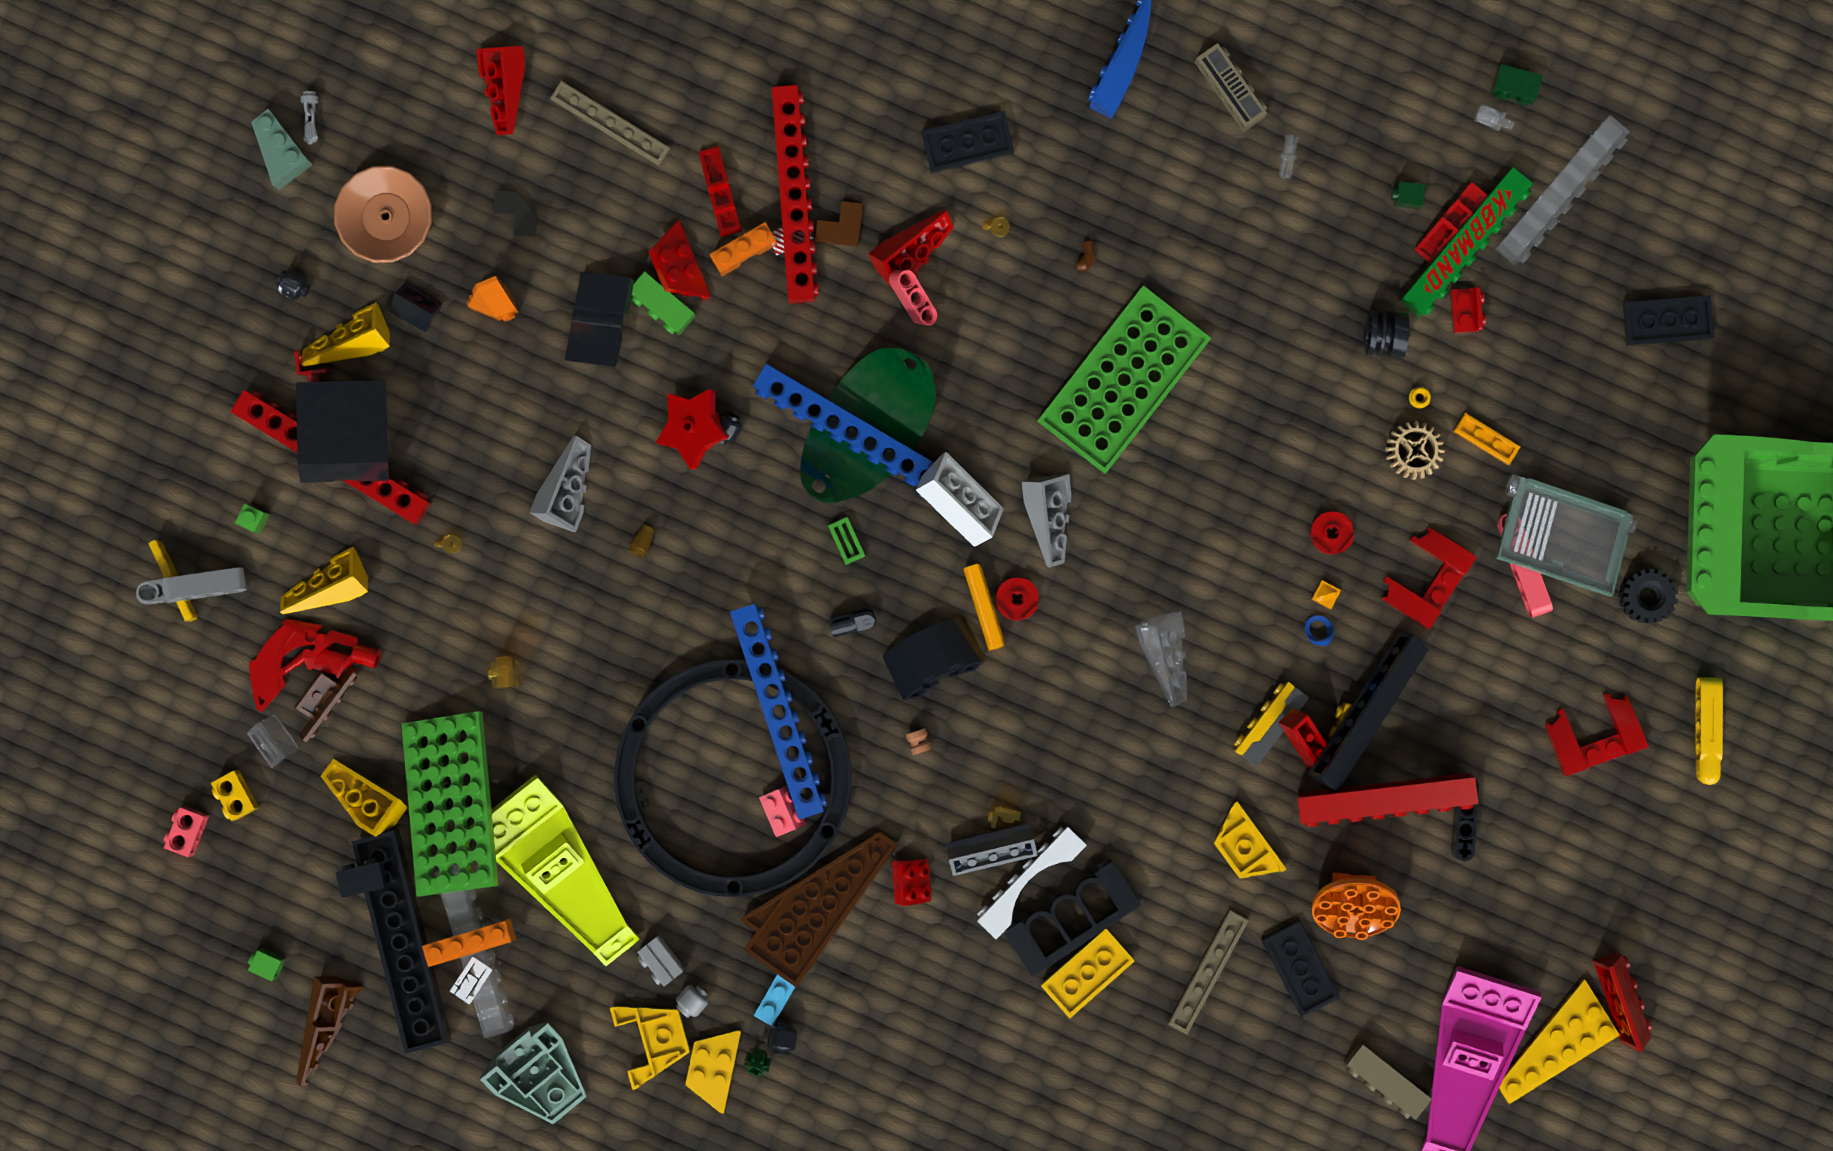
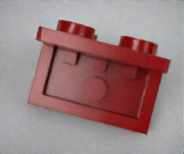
(911, 882)

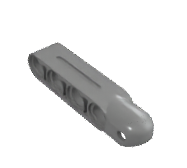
(192, 586)

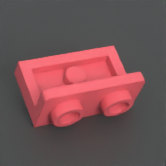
(781, 811)

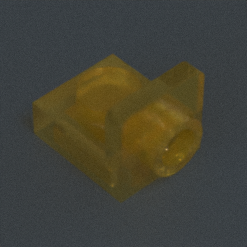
(1007, 814)

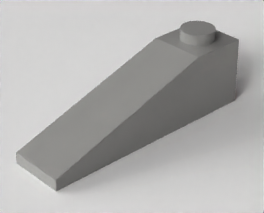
(1047, 508)

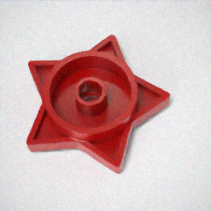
(692, 426)

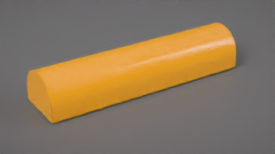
(984, 607)

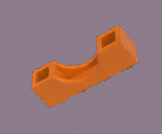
(469, 942)

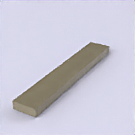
(610, 123)
(1208, 971)

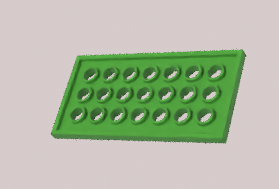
(1156, 391)
(419, 797)

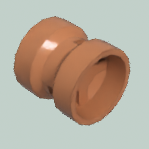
(919, 736)

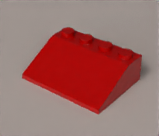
(1623, 1000)

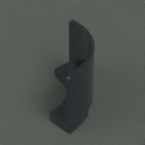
(931, 655)

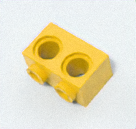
(239, 792)

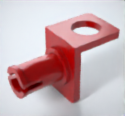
(312, 375)

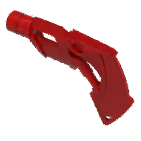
(268, 668)

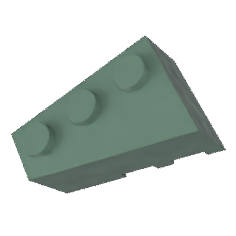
(279, 150)

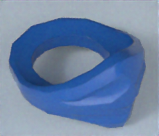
(1330, 631)

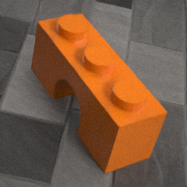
(751, 243)

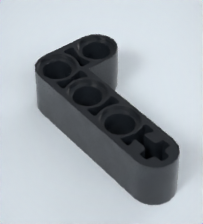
(1459, 819)

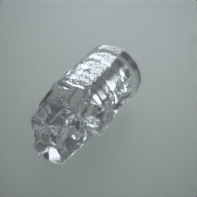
(1492, 118)

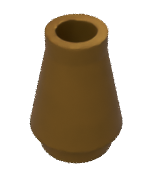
(641, 542)

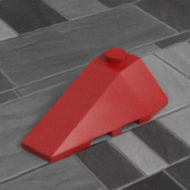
(503, 77)
(911, 247)

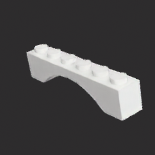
(999, 914)

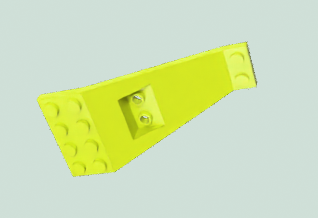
(531, 838)

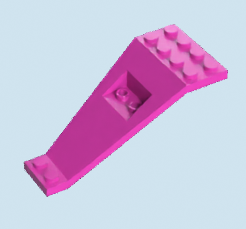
(1484, 1023)

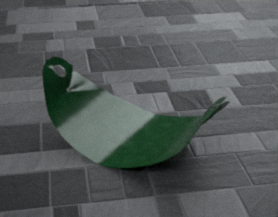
(884, 397)

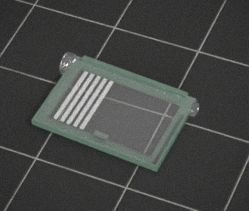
(1564, 535)

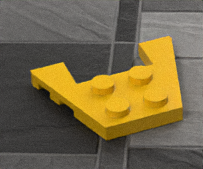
(661, 1036)

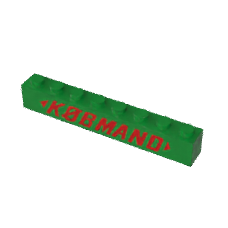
(1466, 242)

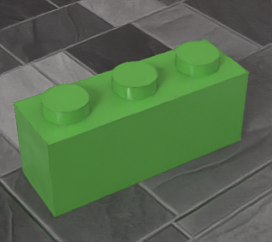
(661, 304)

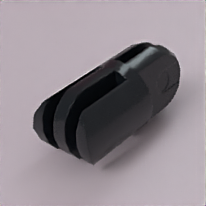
(852, 622)

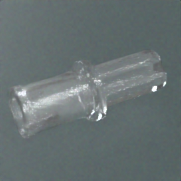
(1288, 156)

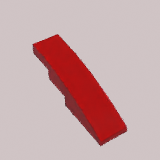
(719, 191)
(1451, 222)

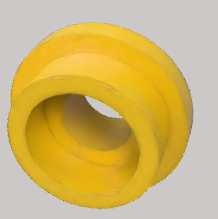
(1425, 394)

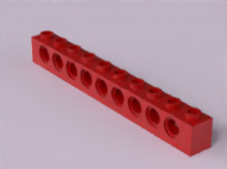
(782, 97)
(245, 409)

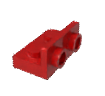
(1467, 310)

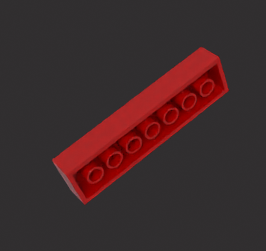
(1387, 798)

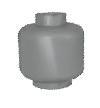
(692, 1001)

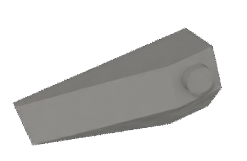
(562, 491)

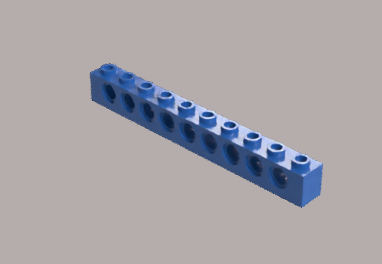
(770, 376)
(803, 806)

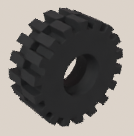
(1664, 598)

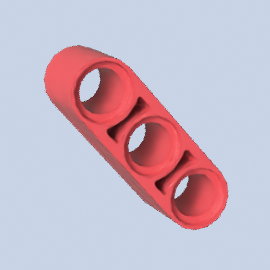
(904, 293)

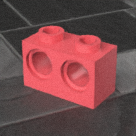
(191, 834)

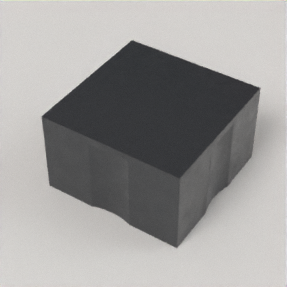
(342, 431)

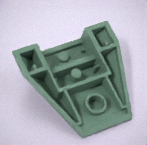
(536, 1074)

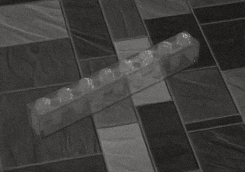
(1562, 190)
(490, 1000)

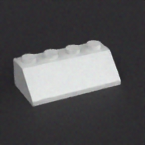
(960, 500)

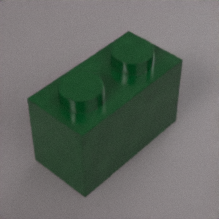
(1516, 85)

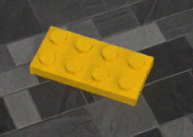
(1087, 973)

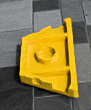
(1245, 846)
(713, 1067)

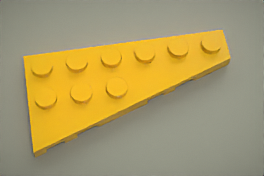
(1565, 1039)

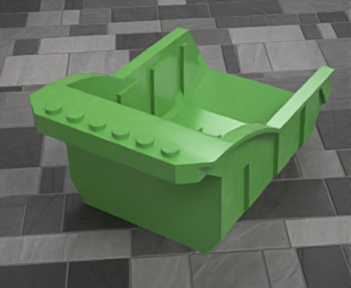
(1761, 528)

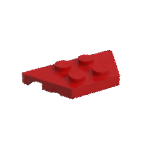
(677, 264)

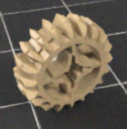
(1406, 444)

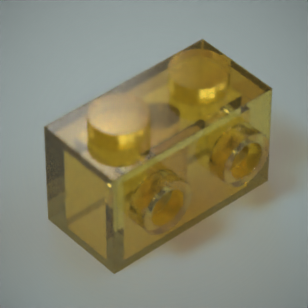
(504, 673)

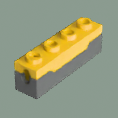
(1266, 729)

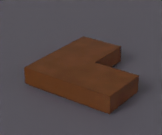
(845, 231)

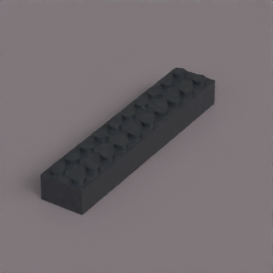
(400, 943)

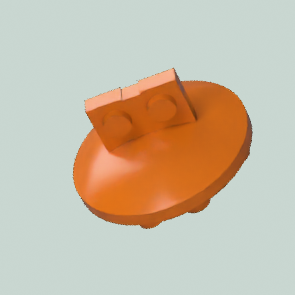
(1355, 906)

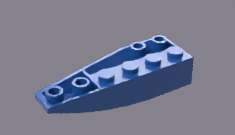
(1123, 63)

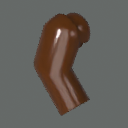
(1088, 258)

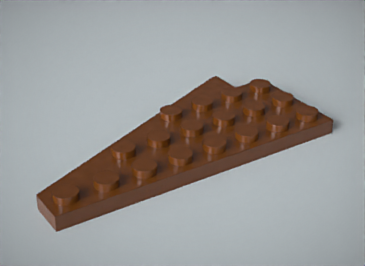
(804, 918)

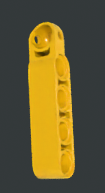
(1708, 729)

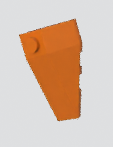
(493, 299)

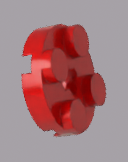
(1319, 533)
(1018, 586)

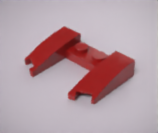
(1456, 565)
(1627, 740)

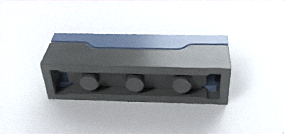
(991, 849)

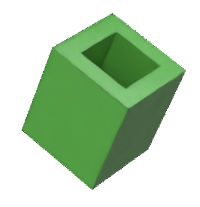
(252, 518)
(266, 964)

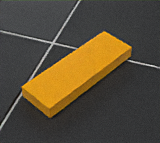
(1486, 439)

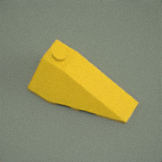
(366, 803)

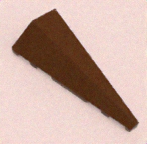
(328, 1005)

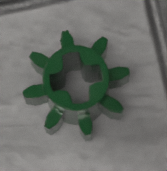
(757, 1062)

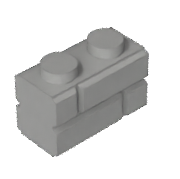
(660, 960)

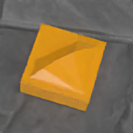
(1326, 594)

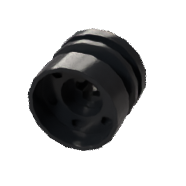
(1388, 334)

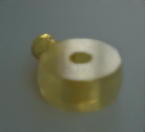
(994, 229)
(445, 544)

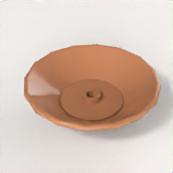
(366, 200)

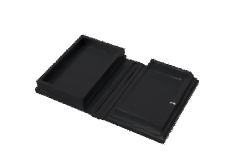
(598, 319)

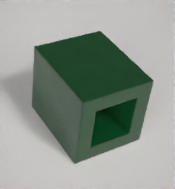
(1408, 195)

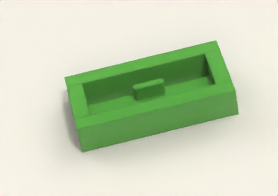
(854, 557)

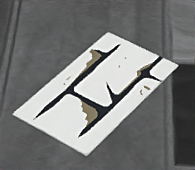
(471, 980)

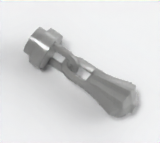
(310, 134)

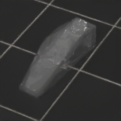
(1162, 646)

